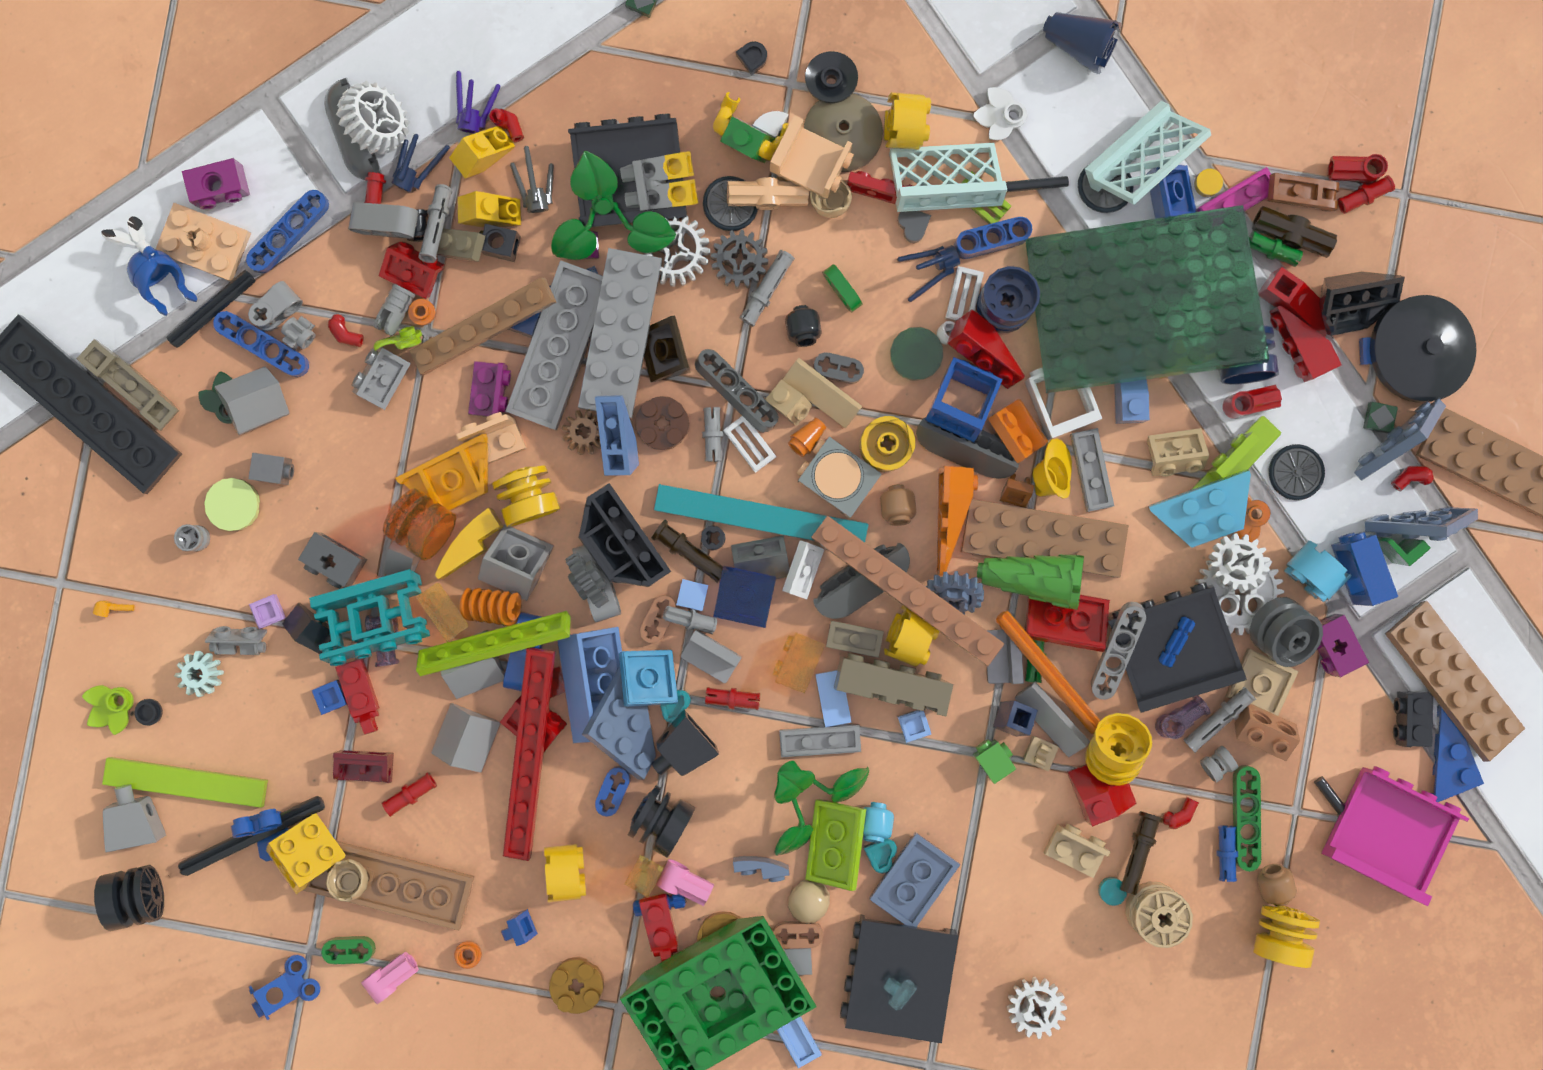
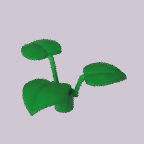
(597, 182)
(793, 781)

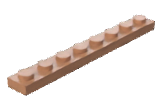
(908, 591)

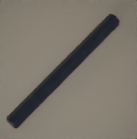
(234, 845)

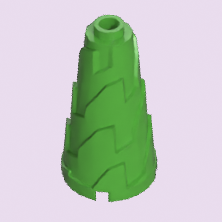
(1039, 577)

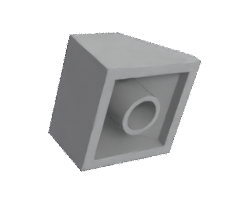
(515, 562)

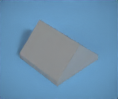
(253, 400)
(473, 676)
(465, 738)

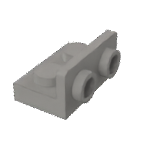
(380, 377)

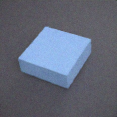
(692, 595)
(914, 725)

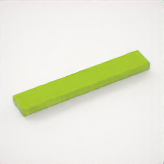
(493, 643)
(185, 782)

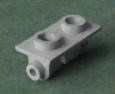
(224, 640)

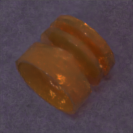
(419, 524)

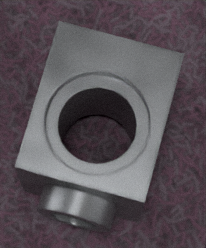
(271, 469)

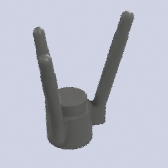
(536, 200)

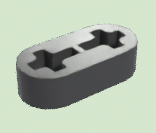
(840, 361)

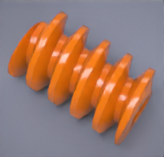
(490, 606)

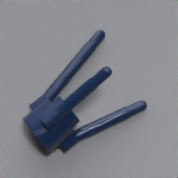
(404, 176)
(943, 258)

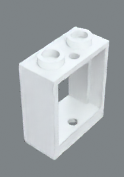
(1086, 395)

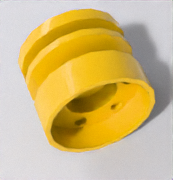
(526, 495)
(1118, 749)
(1286, 936)

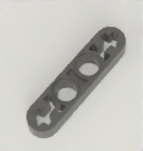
(733, 393)

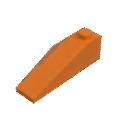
(954, 499)

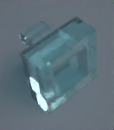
(900, 993)

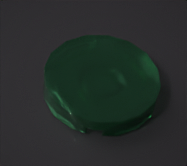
(916, 353)

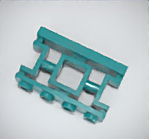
(364, 597)

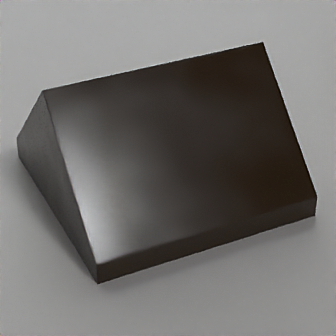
(665, 351)

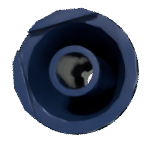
(1083, 38)

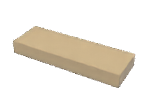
(822, 393)

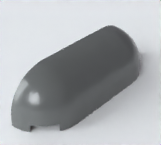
(357, 161)
(986, 454)
(850, 590)

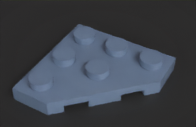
(1402, 439)
(1413, 524)
(622, 731)

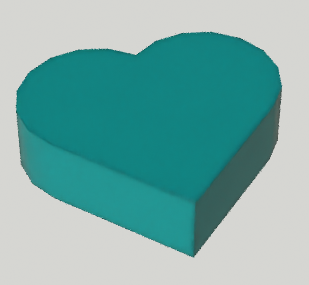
(671, 711)
(881, 855)

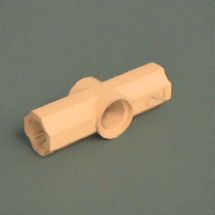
(766, 194)

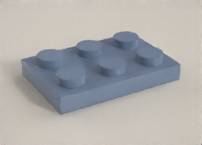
(914, 881)

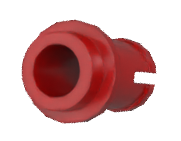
(374, 187)

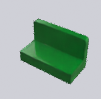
(1405, 552)

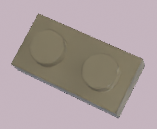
(461, 244)
(854, 639)

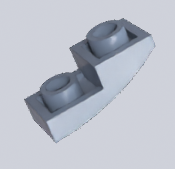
(770, 868)

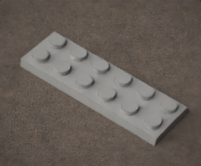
(620, 328)
(557, 347)

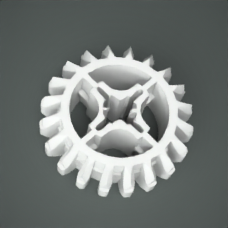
(372, 118)
(685, 254)

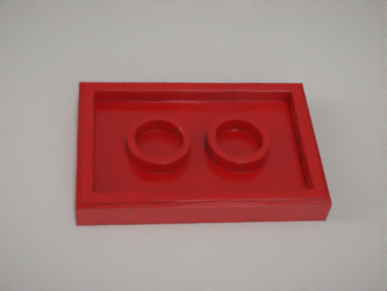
(1069, 627)

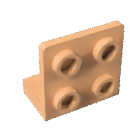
(502, 436)

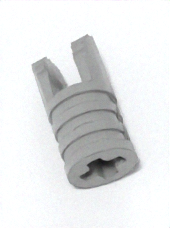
(393, 309)

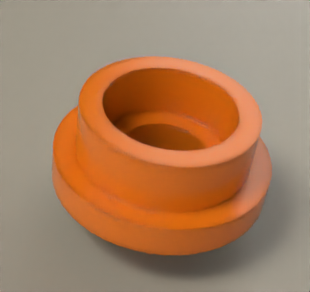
(429, 315)
(460, 958)

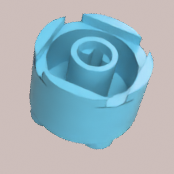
(1318, 571)

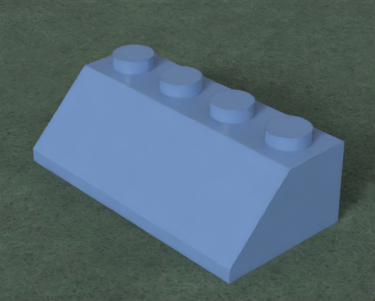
(588, 668)

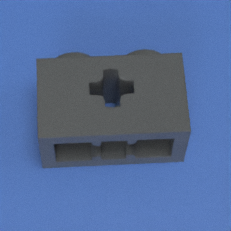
(316, 561)

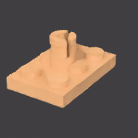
(203, 242)

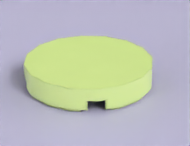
(232, 504)

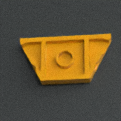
(454, 475)

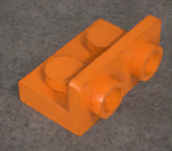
(1018, 430)

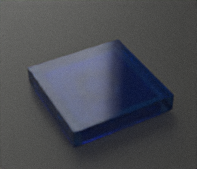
(744, 596)

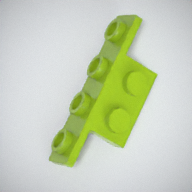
(1244, 451)

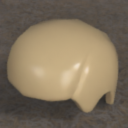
(835, 204)
(347, 880)
(809, 901)

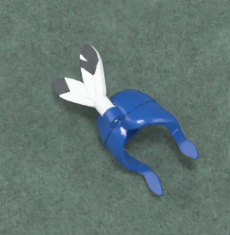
(148, 264)

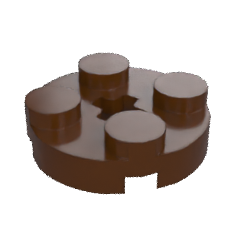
(651, 412)

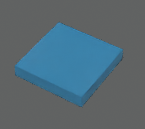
(648, 678)

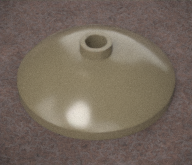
(864, 127)

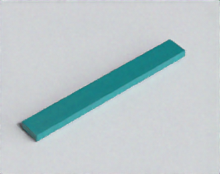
(747, 513)

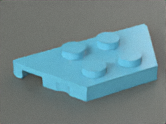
(1207, 510)

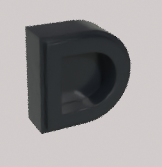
(752, 56)

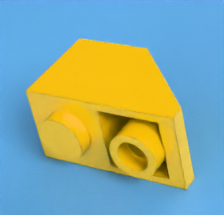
(481, 151)
(486, 208)

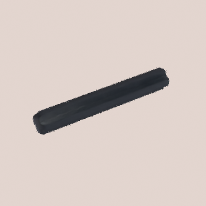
(211, 309)

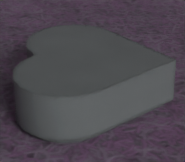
(914, 225)

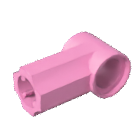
(679, 880)
(385, 980)

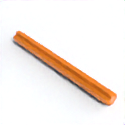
(1048, 670)

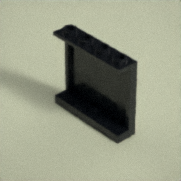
(620, 146)
(1205, 661)
(904, 954)

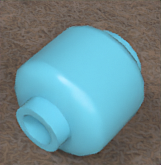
(878, 823)

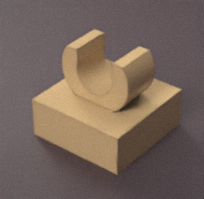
(1040, 753)

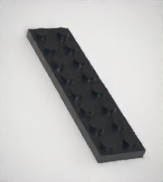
(84, 405)

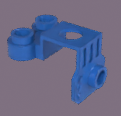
(257, 824)
(291, 985)

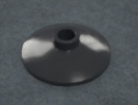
(835, 66)

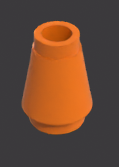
(805, 439)

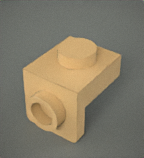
(789, 402)

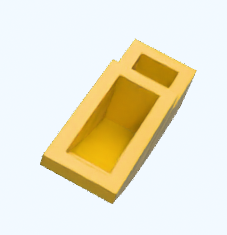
(469, 543)

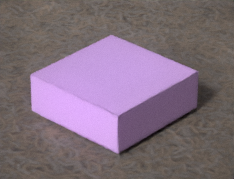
(267, 611)

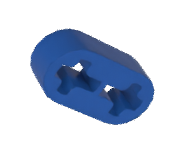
(606, 788)

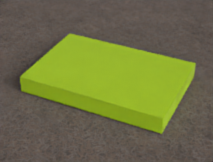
(835, 844)

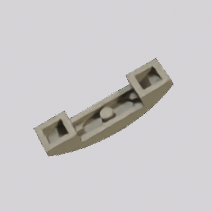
(129, 383)

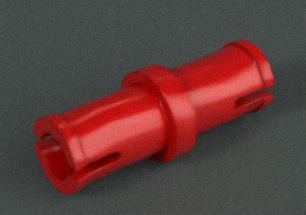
(1366, 194)
(732, 698)
(409, 794)

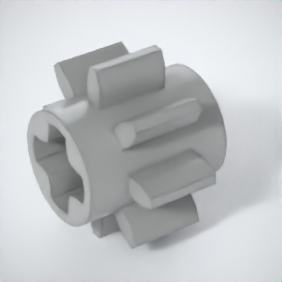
(298, 333)

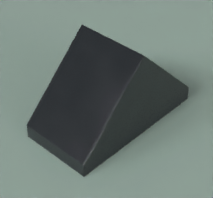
(306, 629)

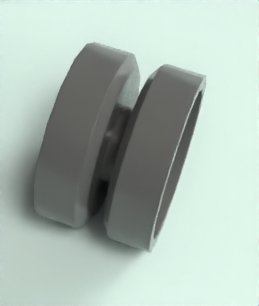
(1286, 632)

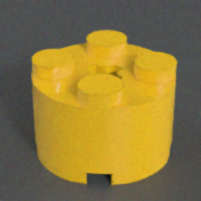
(906, 121)
(893, 430)
(910, 638)
(562, 873)

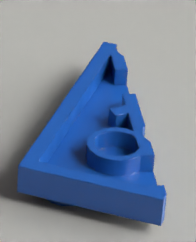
(1454, 763)

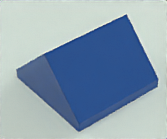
(1173, 194)

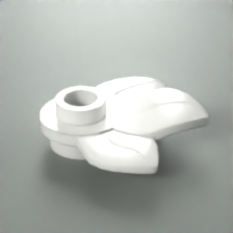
(996, 114)

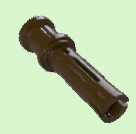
(679, 544)
(1143, 840)

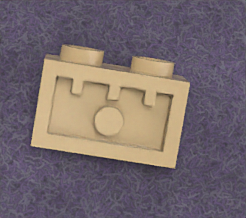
(1178, 452)
(1075, 850)

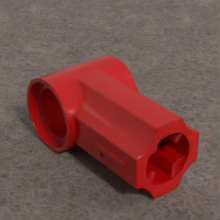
(1355, 168)
(1253, 401)

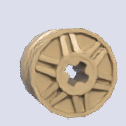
(1143, 913)

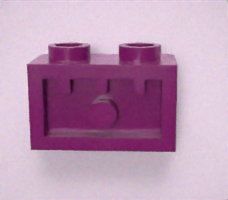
(489, 389)

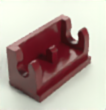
(363, 766)

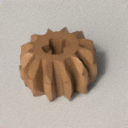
(578, 440)

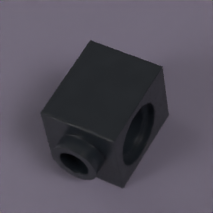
(510, 245)

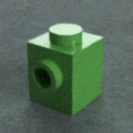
(994, 759)

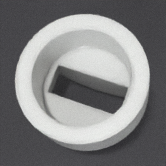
(942, 331)

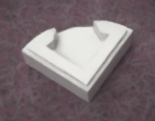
(771, 122)

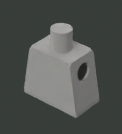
(130, 821)

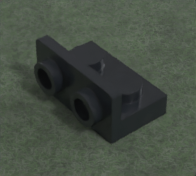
(1413, 719)

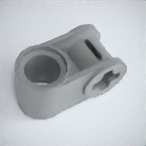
(277, 304)

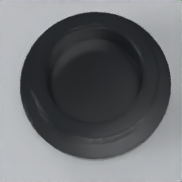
(148, 712)

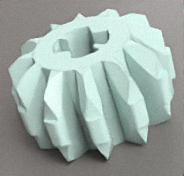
(209, 673)

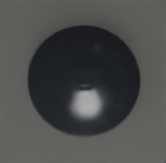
(1423, 348)

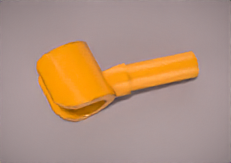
(103, 608)

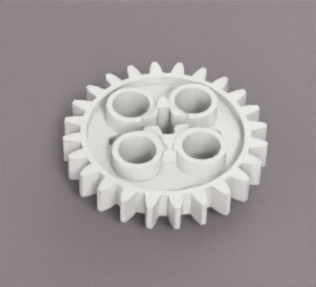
(1262, 594)

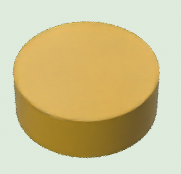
(1208, 182)

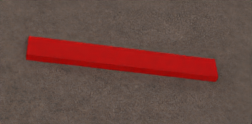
(528, 753)

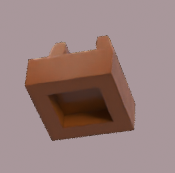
(1017, 492)

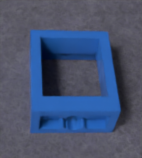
(955, 419)
(1365, 561)

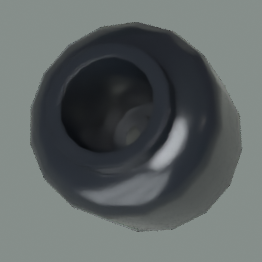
(803, 326)

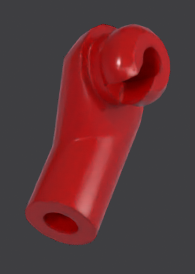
(507, 121)
(341, 334)
(1413, 473)
(1182, 817)

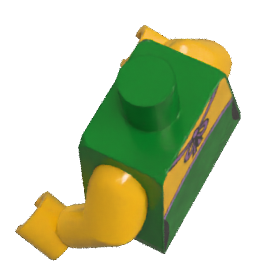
(744, 136)

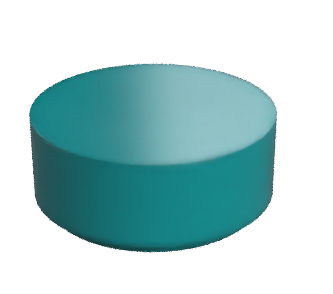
(1110, 892)

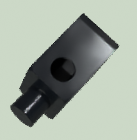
(684, 746)

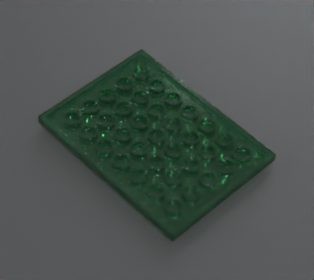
(1147, 300)

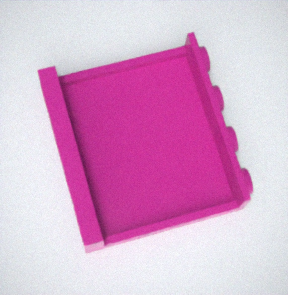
(1393, 833)

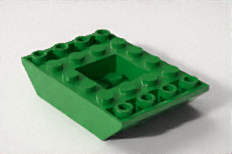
(697, 1030)

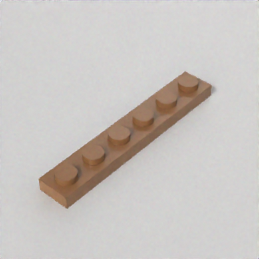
(483, 326)

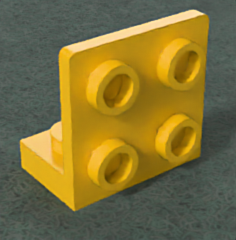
(305, 852)

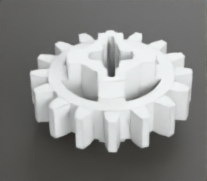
(1245, 573)
(1046, 1004)

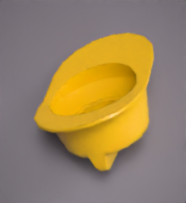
(1054, 472)

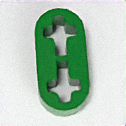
(842, 288)
(348, 956)

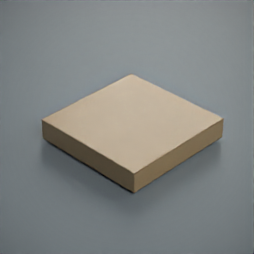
(1265, 681)

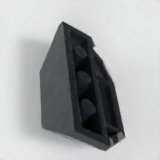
(1357, 300)
(618, 541)

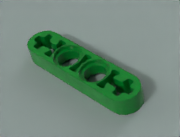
(1251, 817)

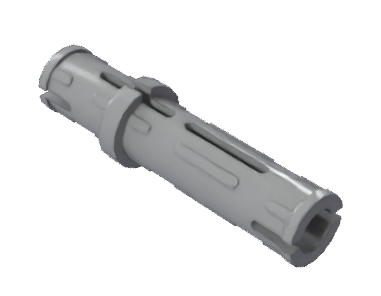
(437, 212)
(764, 292)
(1219, 719)

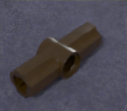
(1294, 231)

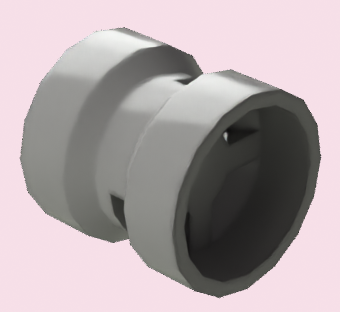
(185, 538)
(1219, 764)

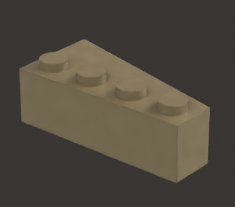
(893, 685)

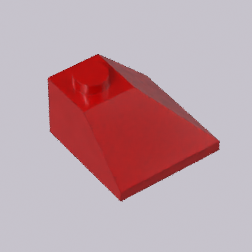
(1098, 799)

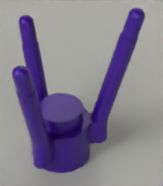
(467, 118)

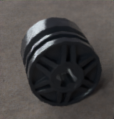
(661, 821)
(129, 898)

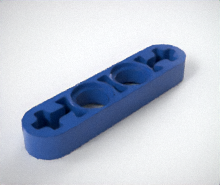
(284, 227)
(260, 345)

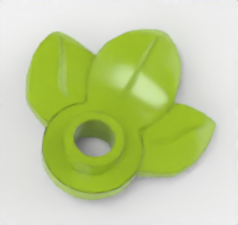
(407, 338)
(107, 709)

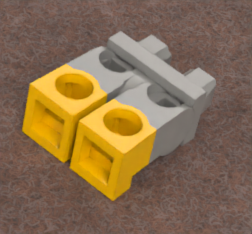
(651, 182)

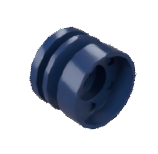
(1009, 285)
(1254, 372)

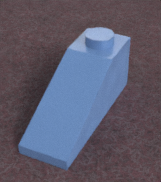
(1131, 402)
(616, 436)

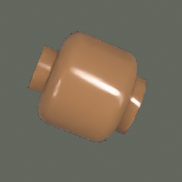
(898, 505)
(1276, 884)

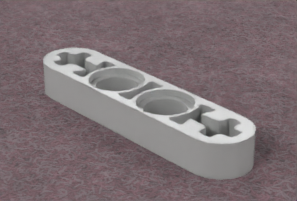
(1122, 652)

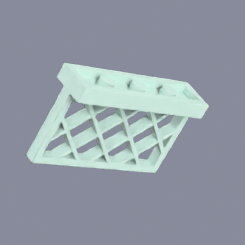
(1135, 144)
(950, 193)

